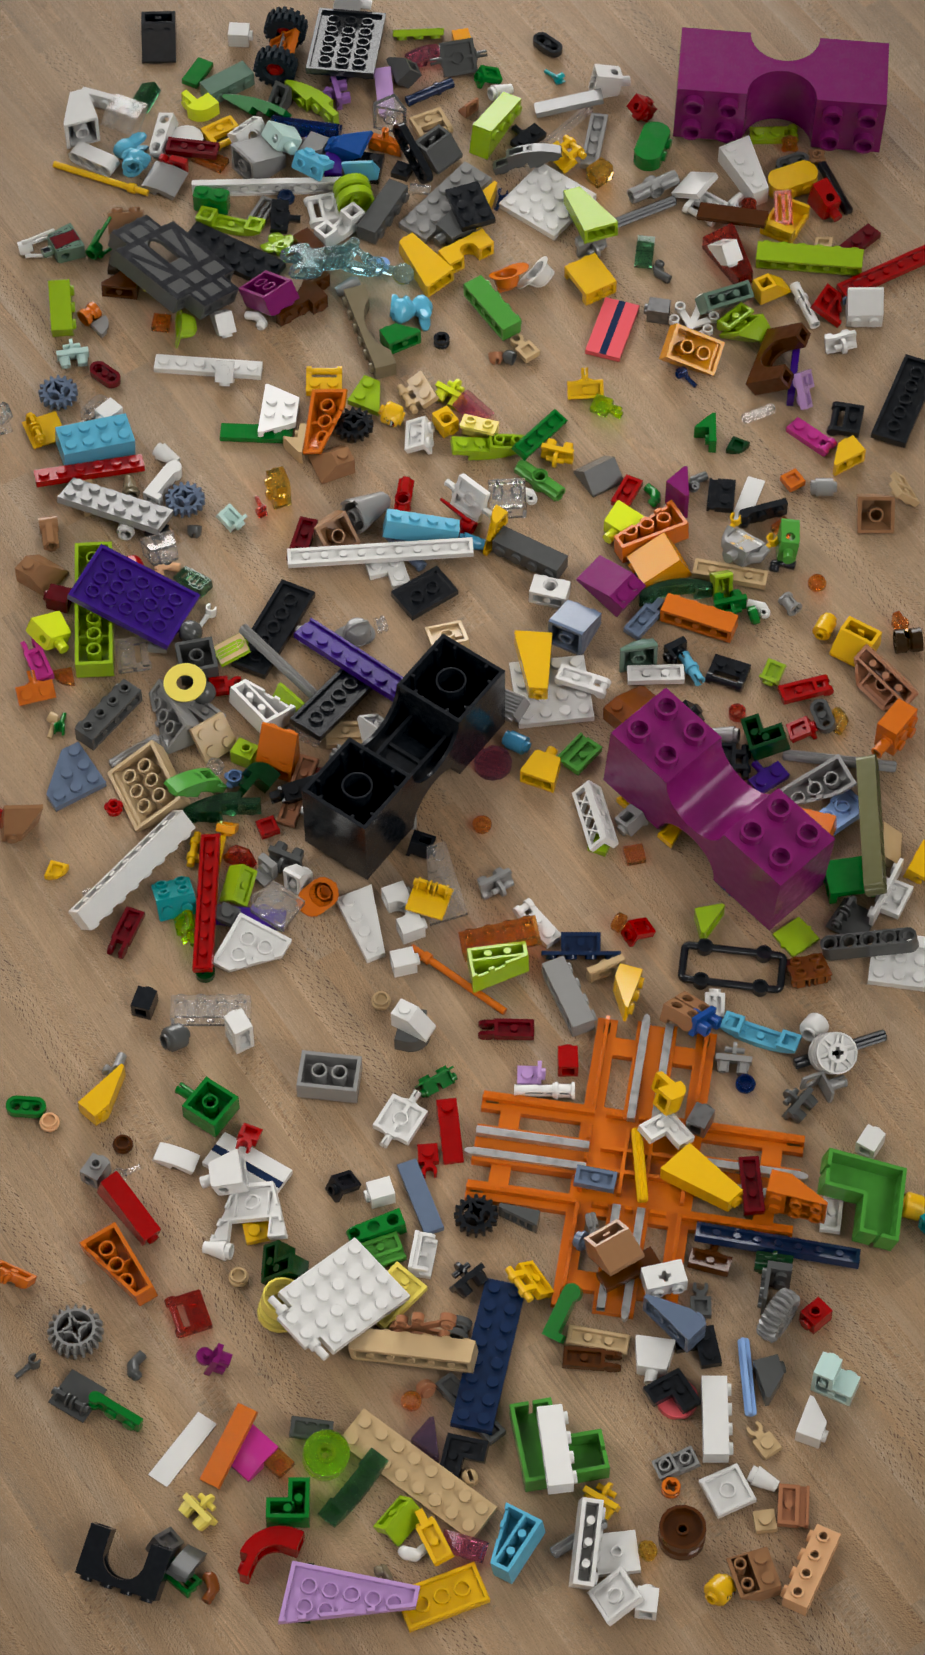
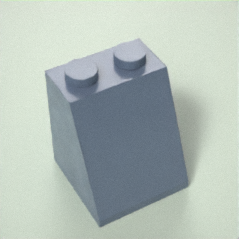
(574, 627)

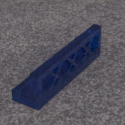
(304, 127)

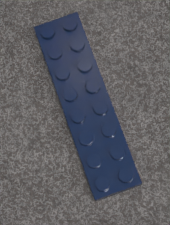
(494, 1335)

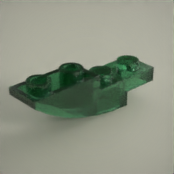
(214, 807)

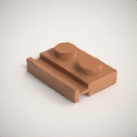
(793, 1506)

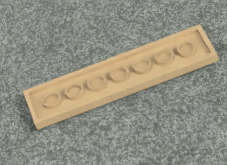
(420, 1476)

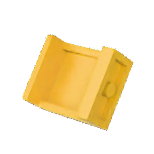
(786, 232)
(591, 278)

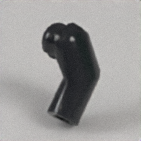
(775, 564)

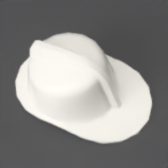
(538, 275)

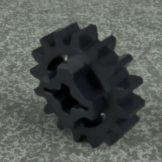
(354, 425)
(481, 1209)

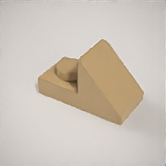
(295, 444)

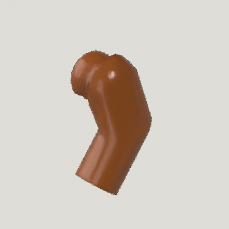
(213, 1587)

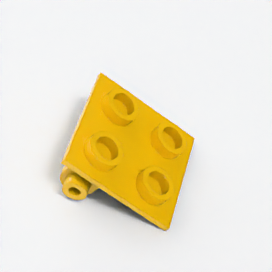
(41, 428)
(429, 898)

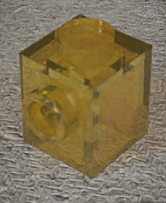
(599, 172)

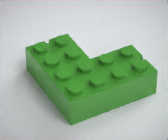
(873, 1187)
(588, 1448)

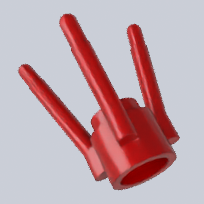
(466, 524)

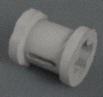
(790, 604)

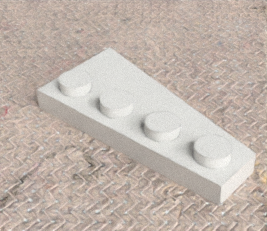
(362, 919)

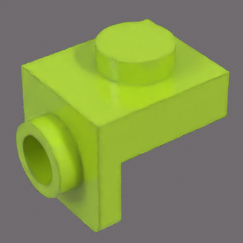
(772, 673)

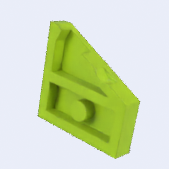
(366, 395)

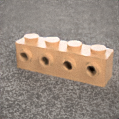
(810, 1570)

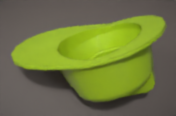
(185, 326)

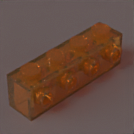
(505, 932)

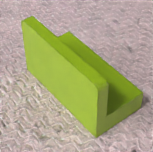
(238, 885)
(398, 1520)

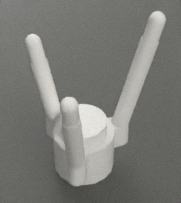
(25, 246)

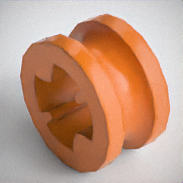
(673, 1482)

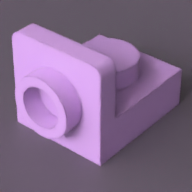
(530, 1074)

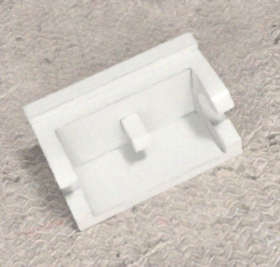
(422, 1254)

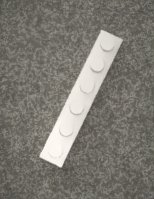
(205, 366)

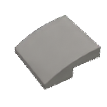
(164, 179)

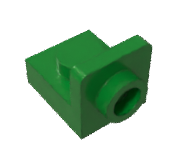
(487, 74)

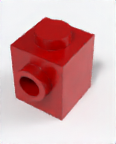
(815, 1315)

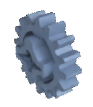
(58, 392)
(185, 499)

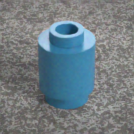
(516, 742)

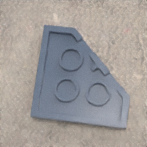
(73, 778)

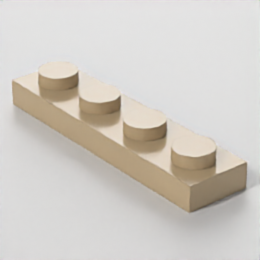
(741, 575)

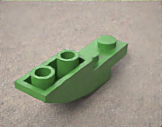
(194, 782)

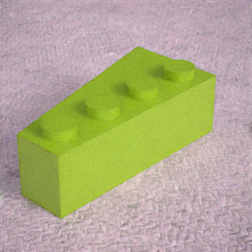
(493, 124)

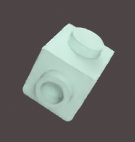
(231, 518)

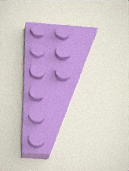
(331, 1593)

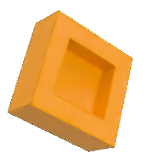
(227, 828)

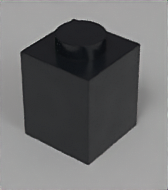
(144, 1002)

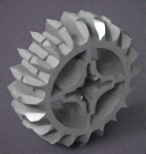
(778, 1315)
(89, 1324)

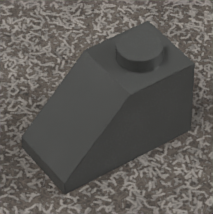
(769, 1376)

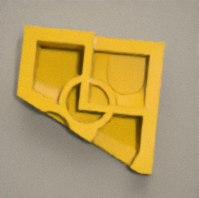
(498, 519)

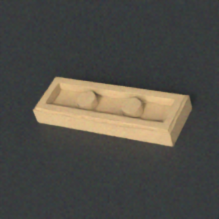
(595, 1338)

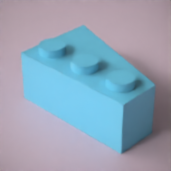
(515, 1543)

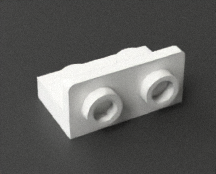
(419, 435)

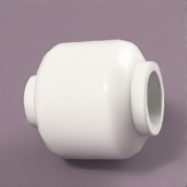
(813, 1026)

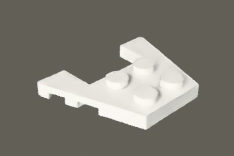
(253, 1206)

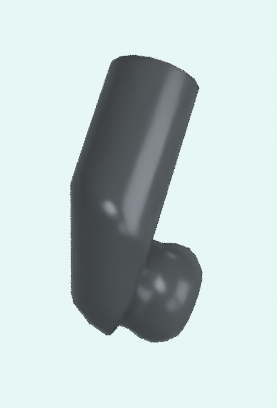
(694, 481)

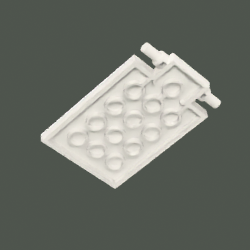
(338, 1299)

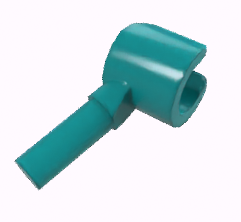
(558, 79)

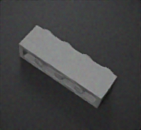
(568, 996)

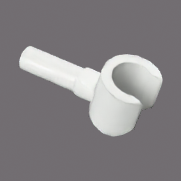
(208, 614)

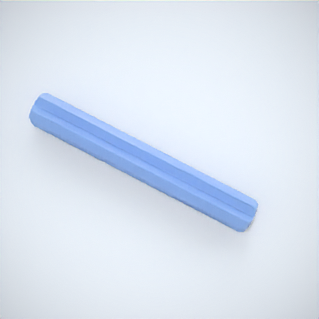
(747, 1378)

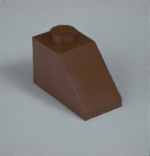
(120, 287)

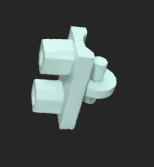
(70, 352)

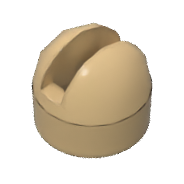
(465, 1478)

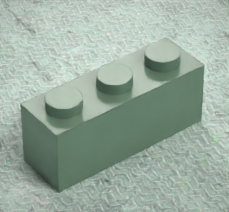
(228, 81)
(724, 297)

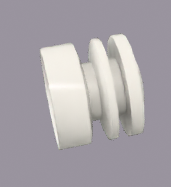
(821, 1053)

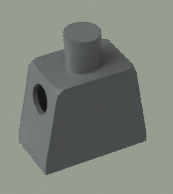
(448, 230)

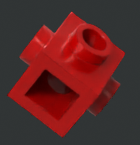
(641, 107)

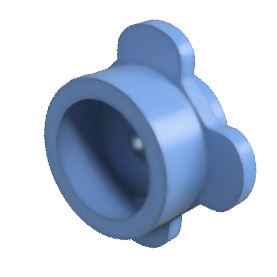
(233, 774)

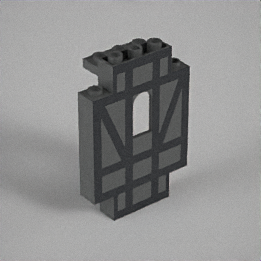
(193, 281)

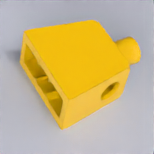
(542, 769)

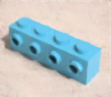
(417, 526)

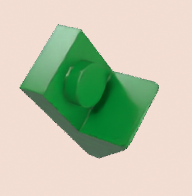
(707, 430)

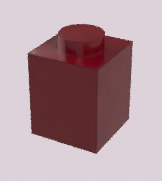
(57, 599)

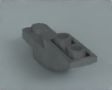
(533, 154)

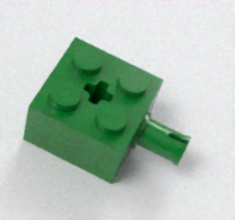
(208, 1105)

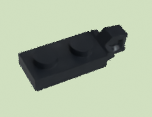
(290, 792)

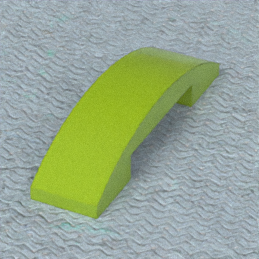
(229, 224)

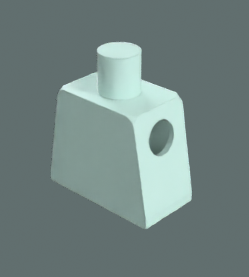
(287, 137)

